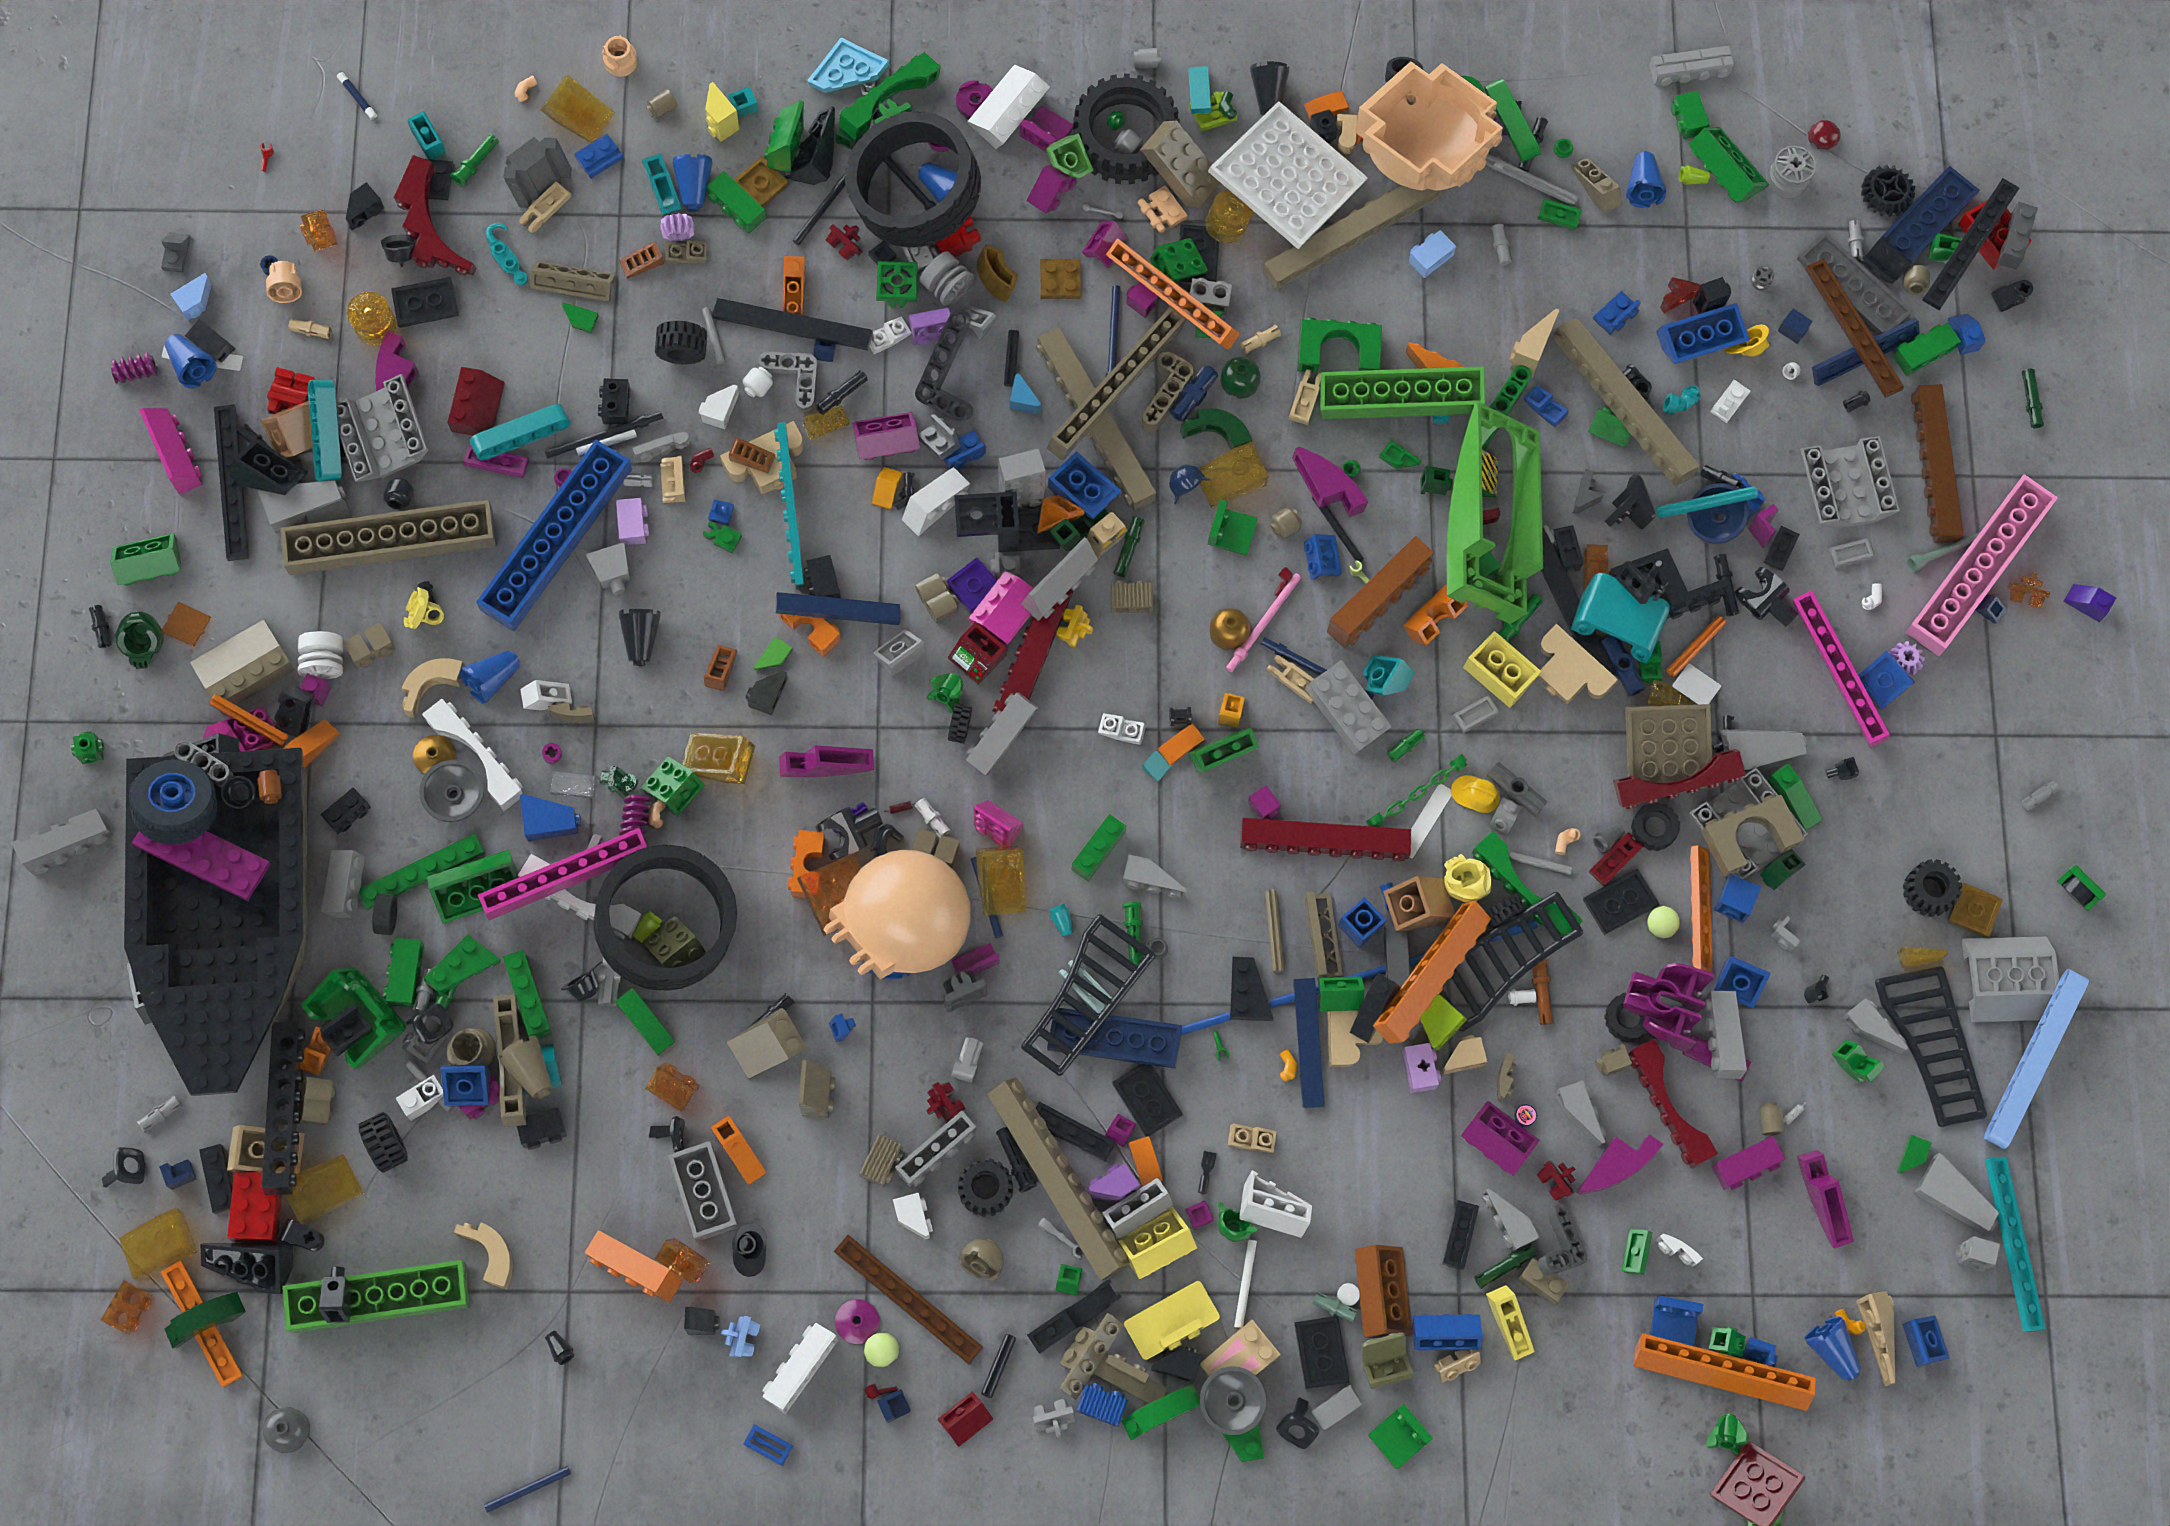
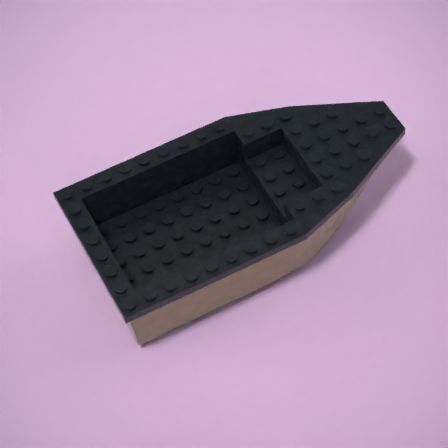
(205, 958)

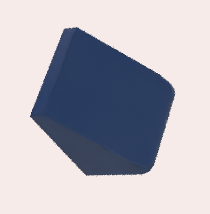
(824, 351)
(1991, 608)

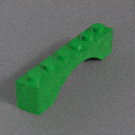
(917, 74)
(1495, 856)

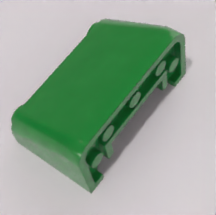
(348, 988)

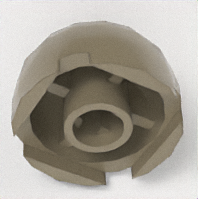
(982, 1258)

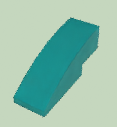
(661, 184)

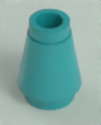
(1061, 918)

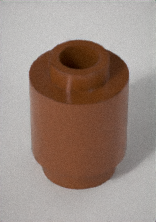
(269, 786)

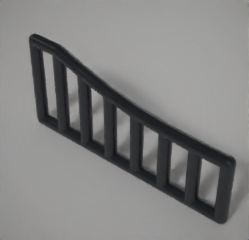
(1525, 966)
(1098, 1020)
(1912, 1042)

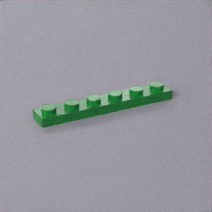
(417, 872)

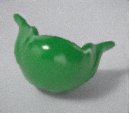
(1231, 1226)

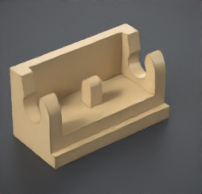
(673, 480)

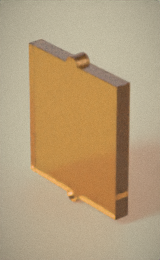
(186, 624)

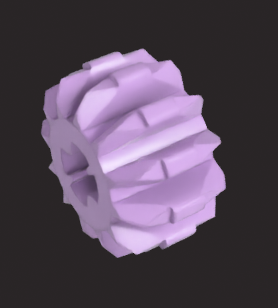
(677, 227)
(1914, 659)

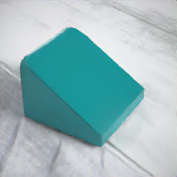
(1156, 766)

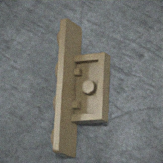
(1087, 1353)
(1129, 1378)

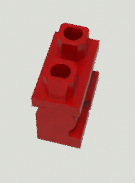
(959, 241)
(287, 390)

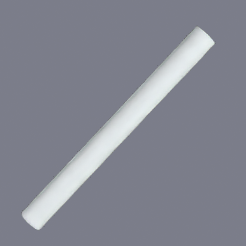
(1245, 1284)

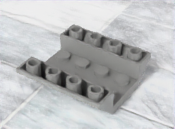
(381, 431)
(1850, 483)
(1751, 837)
(2010, 977)

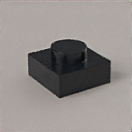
(882, 253)

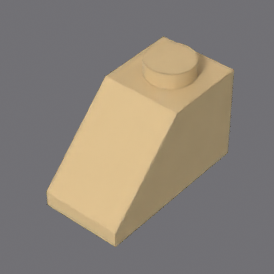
(1466, 1056)

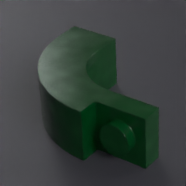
(1220, 422)
(1070, 534)
(204, 1316)

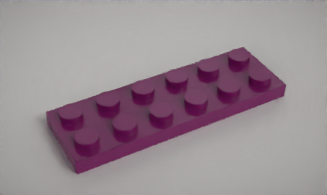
(212, 861)

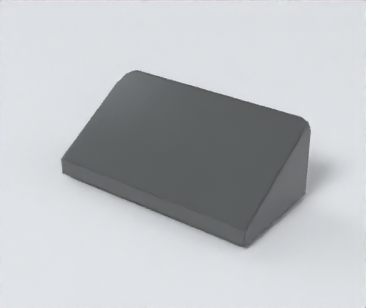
(331, 512)

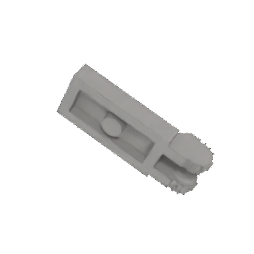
(661, 446)

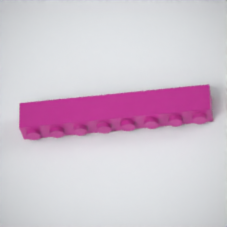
(1841, 669)
(560, 875)

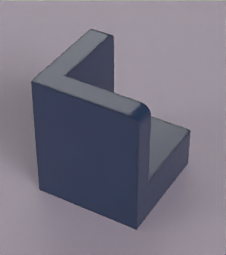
(1795, 326)
(177, 1174)
(894, 1406)

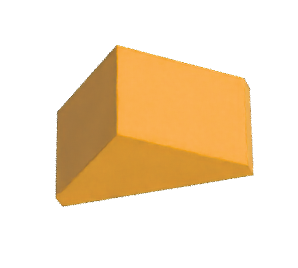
(887, 487)
(1231, 710)

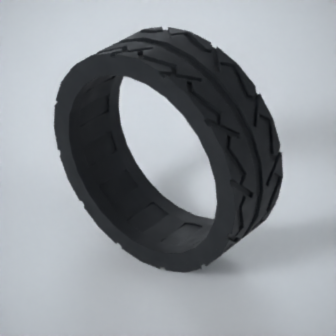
(891, 136)
(678, 859)

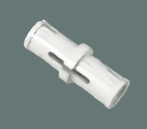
(932, 817)

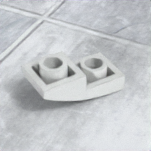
(889, 335)
(1121, 729)
(1671, 1245)

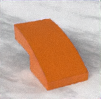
(1334, 101)
(1181, 744)
(315, 1054)
(1145, 1160)

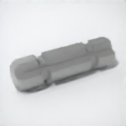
(637, 480)
(2040, 795)

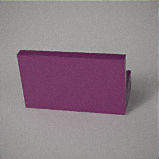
(1102, 240)
(1761, 525)
(976, 960)

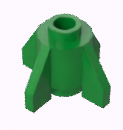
(946, 689)
(1728, 1434)

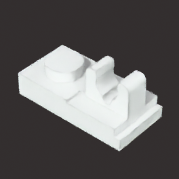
(1730, 401)

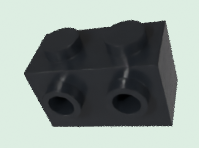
(615, 401)

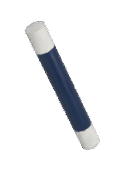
(357, 96)

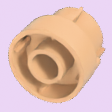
(619, 56)
(283, 283)

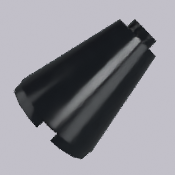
(1269, 83)
(639, 633)

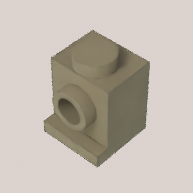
(1614, 1061)

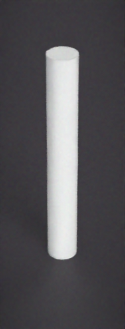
(609, 441)

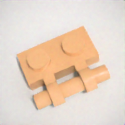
(1166, 205)

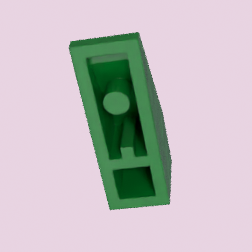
(1790, 786)

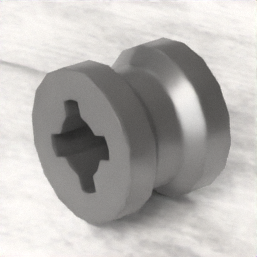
(1762, 272)

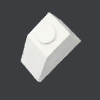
(719, 407)
(541, 694)

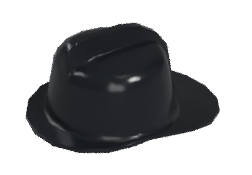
(398, 248)
(583, 986)
(749, 1249)

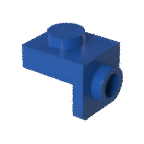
(1760, 1352)

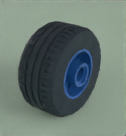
(173, 802)

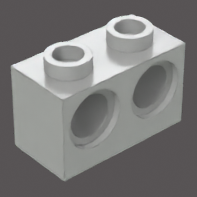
(1210, 291)
(1977, 1254)

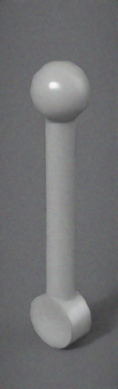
(1118, 215)

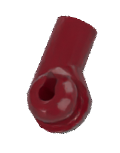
(699, 459)

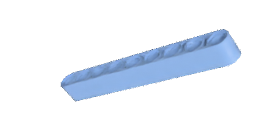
(2036, 1059)

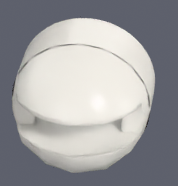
(1788, 368)

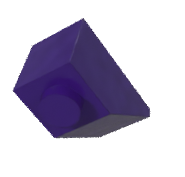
(2090, 601)

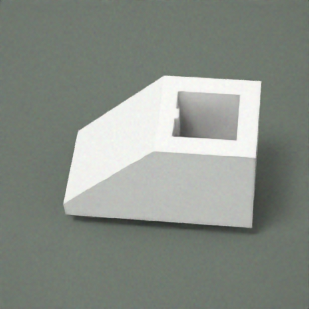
(420, 1098)
(911, 1214)

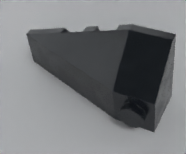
(816, 152)
(255, 1264)

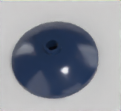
(1705, 522)

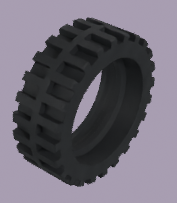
(1116, 92)

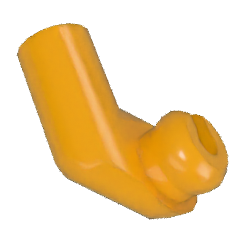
(1290, 1066)
(1854, 1327)

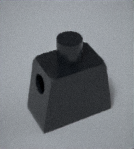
(335, 1297)

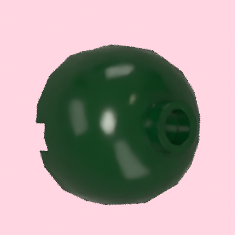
(1240, 377)

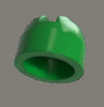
(1348, 465)

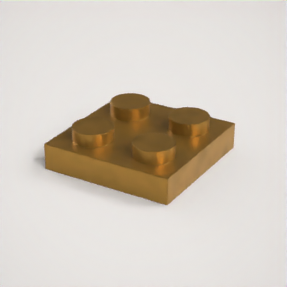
(762, 182)
(1060, 279)
(1975, 910)

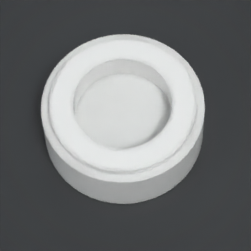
(1348, 1294)

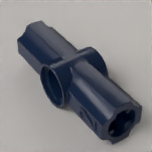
(1193, 393)
(1628, 676)

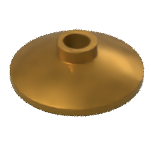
(444, 752)

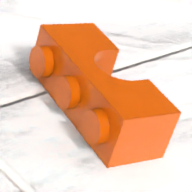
(1422, 624)
(823, 637)
(807, 845)

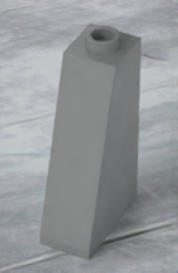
(303, 498)
(1764, 747)
(1954, 1194)

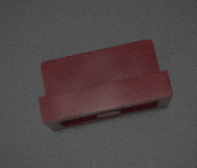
(965, 1419)

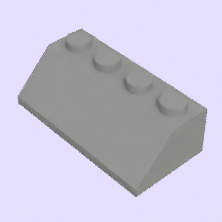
(1060, 580)

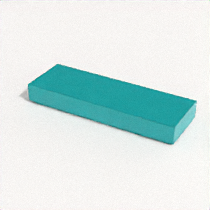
(1199, 90)

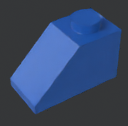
(1969, 333)

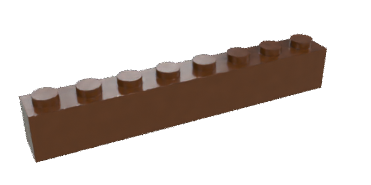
(1937, 463)

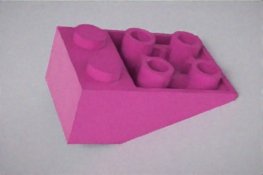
(248, 738)
(996, 823)

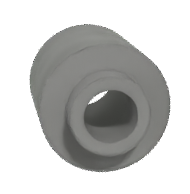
(1147, 58)

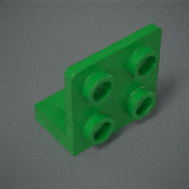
(1178, 260)
(1231, 530)
(673, 785)
(1400, 1436)

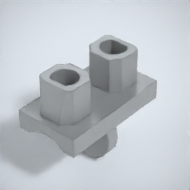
(1055, 1420)

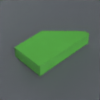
(774, 655)

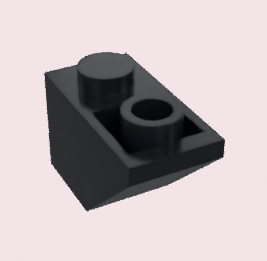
(362, 205)

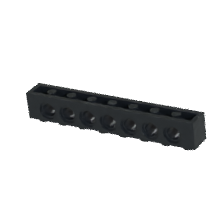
(283, 1182)

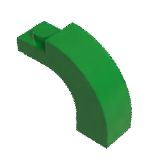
(1161, 1411)

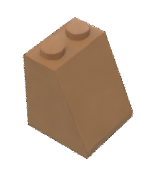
(290, 430)
(1419, 903)

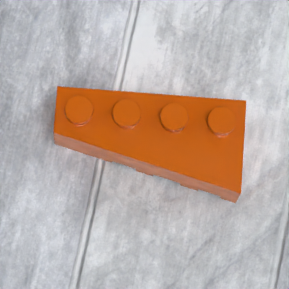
(633, 1266)

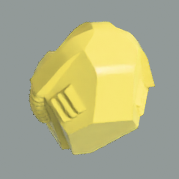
(1467, 879)

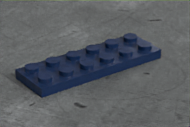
(1931, 213)
(1123, 1039)

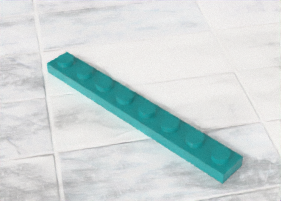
(787, 495)
(2015, 1244)

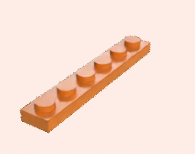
(1701, 908)
(210, 1340)

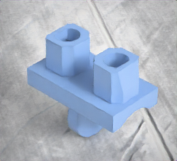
(739, 1346)

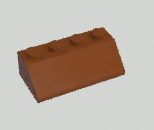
(1383, 1291)

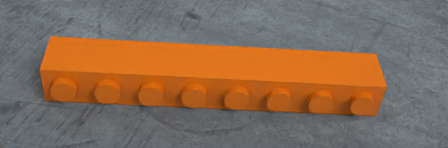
(1173, 294)
(1432, 972)
(1724, 1372)

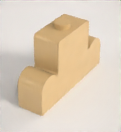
(765, 481)
(1572, 668)
(1341, 1043)

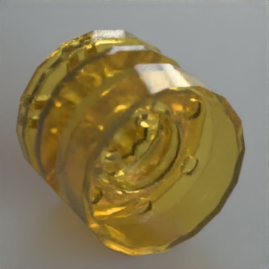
(1228, 217)
(370, 327)

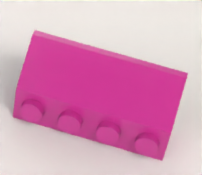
(171, 448)

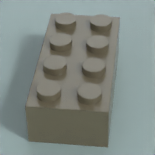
(1180, 163)

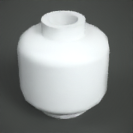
(757, 382)

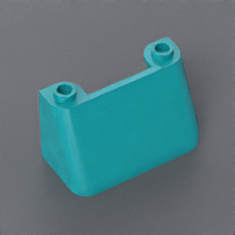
(1615, 611)

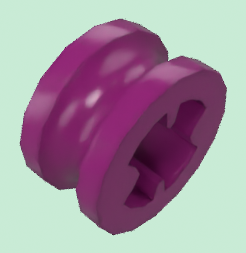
(547, 758)

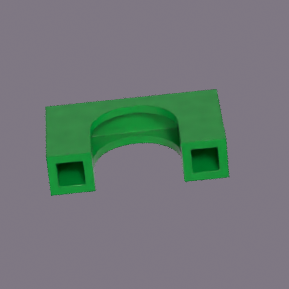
(1316, 332)

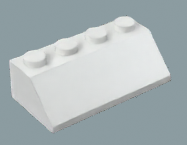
(1008, 105)
(800, 1367)

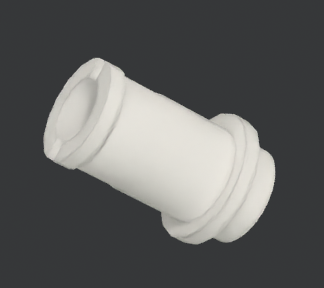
(1522, 996)

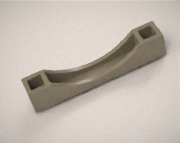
(508, 1032)

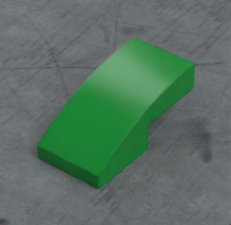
(1652, 669)

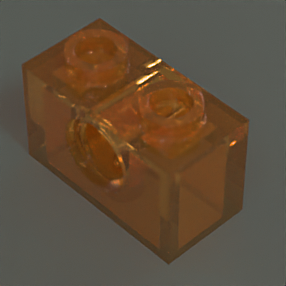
(682, 1260)

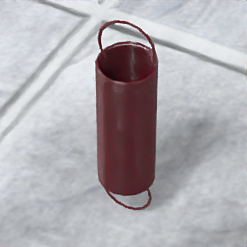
(900, 807)

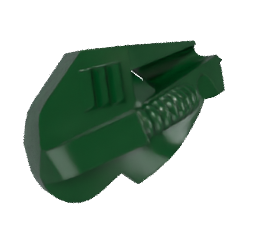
(139, 638)

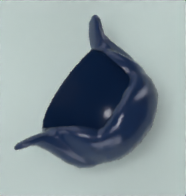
(1185, 479)

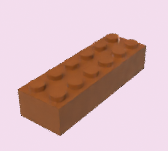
(1380, 592)

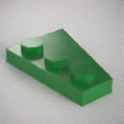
(460, 963)

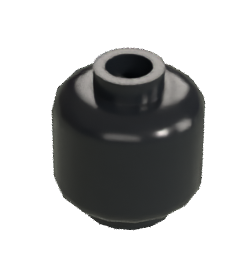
(398, 493)

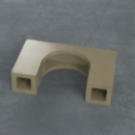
(1770, 813)

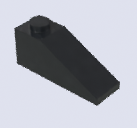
(1374, 1003)

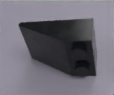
(265, 469)

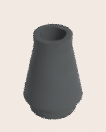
(1606, 839)

